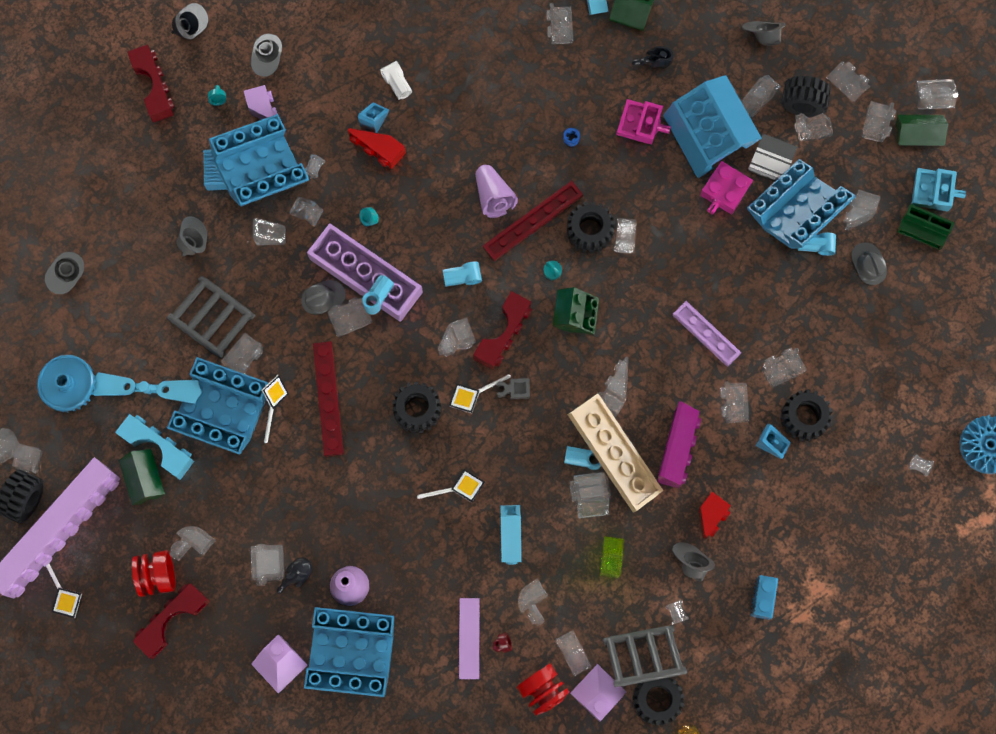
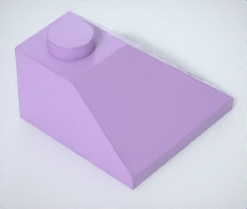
(279, 663)
(598, 693)

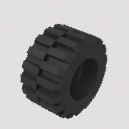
(806, 96)
(596, 214)
(817, 404)
(416, 423)
(20, 495)
(662, 717)

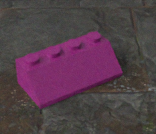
(678, 446)

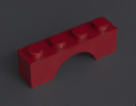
(157, 102)
(491, 350)
(152, 638)

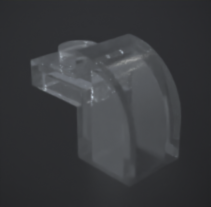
(813, 128)
(625, 235)
(194, 537)
(528, 598)

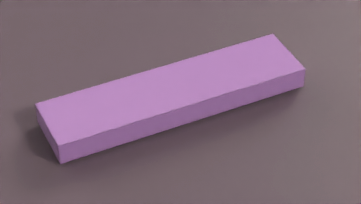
(706, 333)
(469, 638)

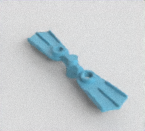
(179, 390)

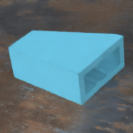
(511, 534)

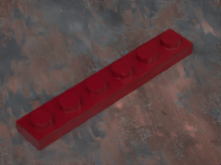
(532, 221)
(328, 399)

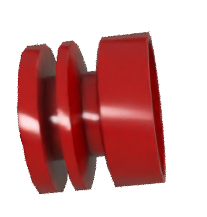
(155, 573)
(543, 690)

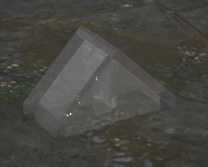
(268, 233)

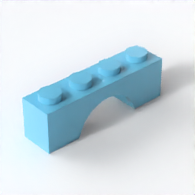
(136, 433)

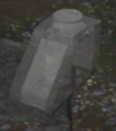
(573, 653)

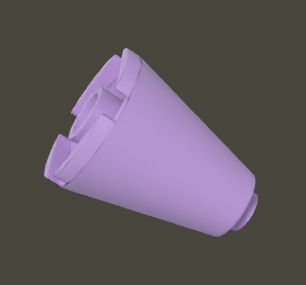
(494, 192)
(354, 591)

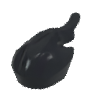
(660, 58)
(297, 572)

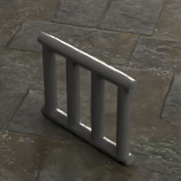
(217, 293)
(639, 676)

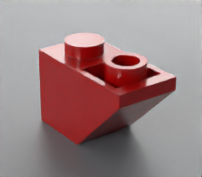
(711, 513)

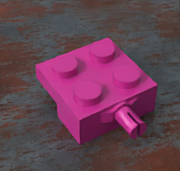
(641, 121)
(725, 188)

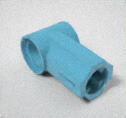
(823, 244)
(468, 273)
(377, 293)
(580, 457)

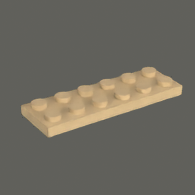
(615, 452)

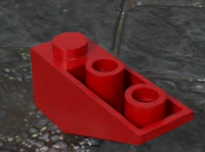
(382, 146)

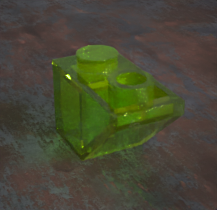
(611, 557)

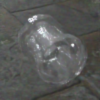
(314, 166)
(921, 465)
(677, 612)

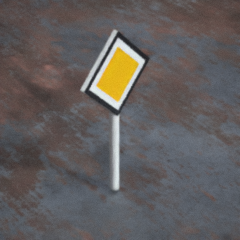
(274, 392)
(465, 397)
(466, 486)
(66, 601)

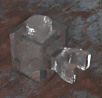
(26, 458)

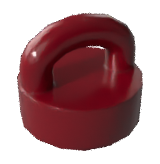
(505, 643)

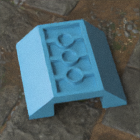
(710, 124)
(256, 161)
(798, 205)
(224, 410)
(350, 652)

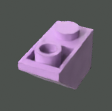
(259, 102)

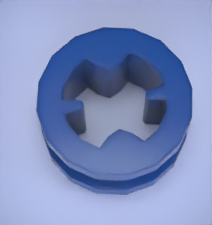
(568, 132)

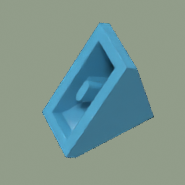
(372, 117)
(773, 441)

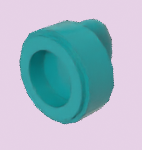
(216, 96)
(368, 216)
(552, 270)

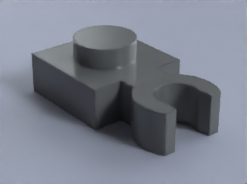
(517, 388)

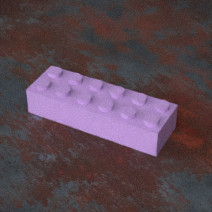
(361, 268)

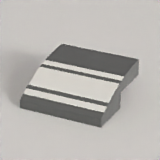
(772, 158)

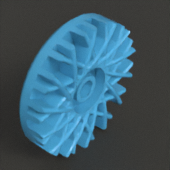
(75, 391)
(974, 444)

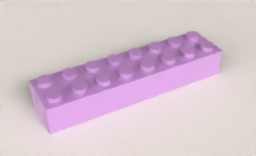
(55, 527)

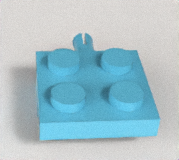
(935, 189)

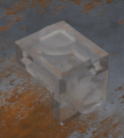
(306, 210)

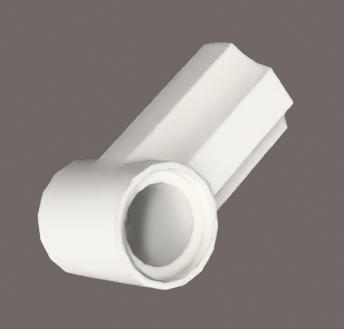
(395, 78)

